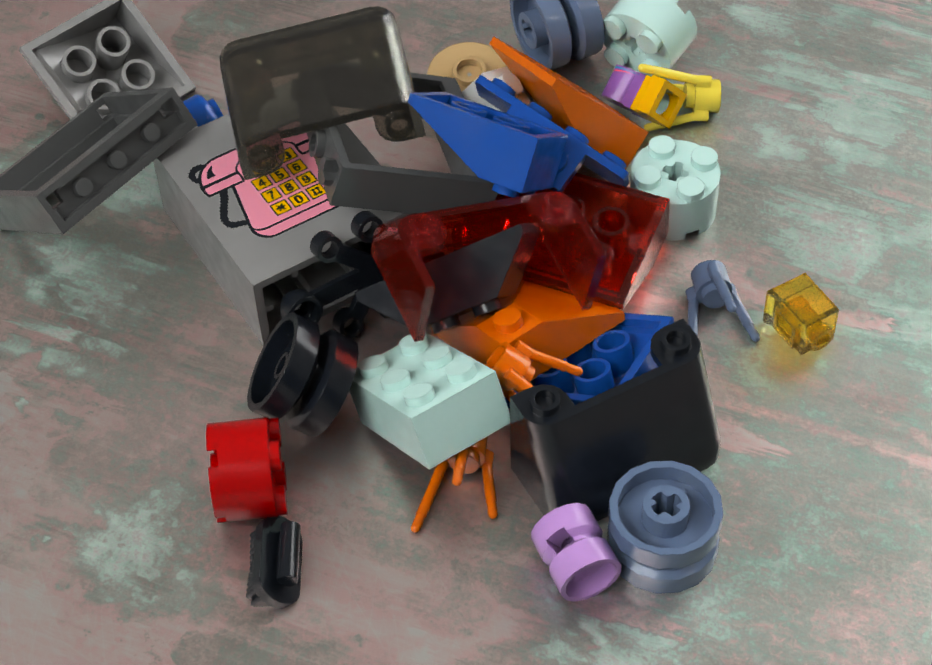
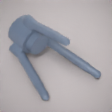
(715, 290)

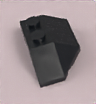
(467, 278)

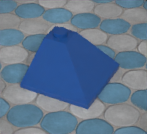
(608, 359)

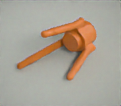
(514, 366)
(462, 463)

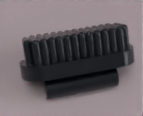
(275, 563)

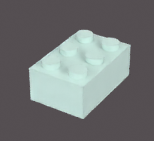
(428, 399)

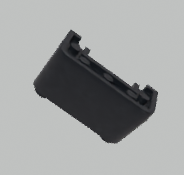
(583, 449)

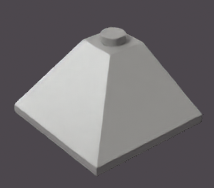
(102, 53)

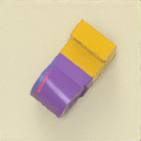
(643, 94)

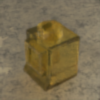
(801, 314)

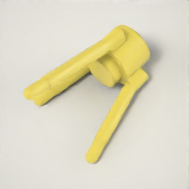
(701, 91)

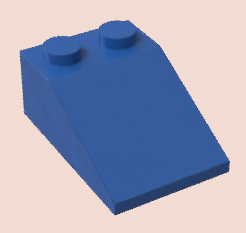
(494, 144)

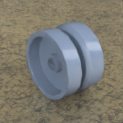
(558, 29)
(665, 526)

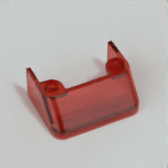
(415, 239)

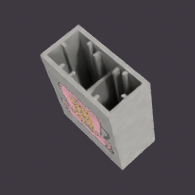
(261, 228)

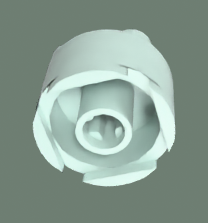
(647, 33)
(683, 174)

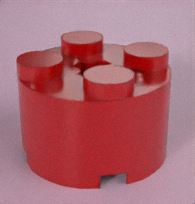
(246, 469)

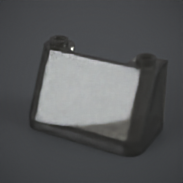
(317, 80)

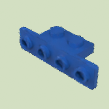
(576, 150)

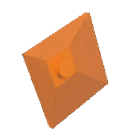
(574, 105)
(538, 317)

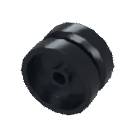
(303, 374)

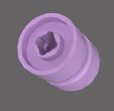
(575, 552)

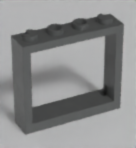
(90, 159)
(393, 187)

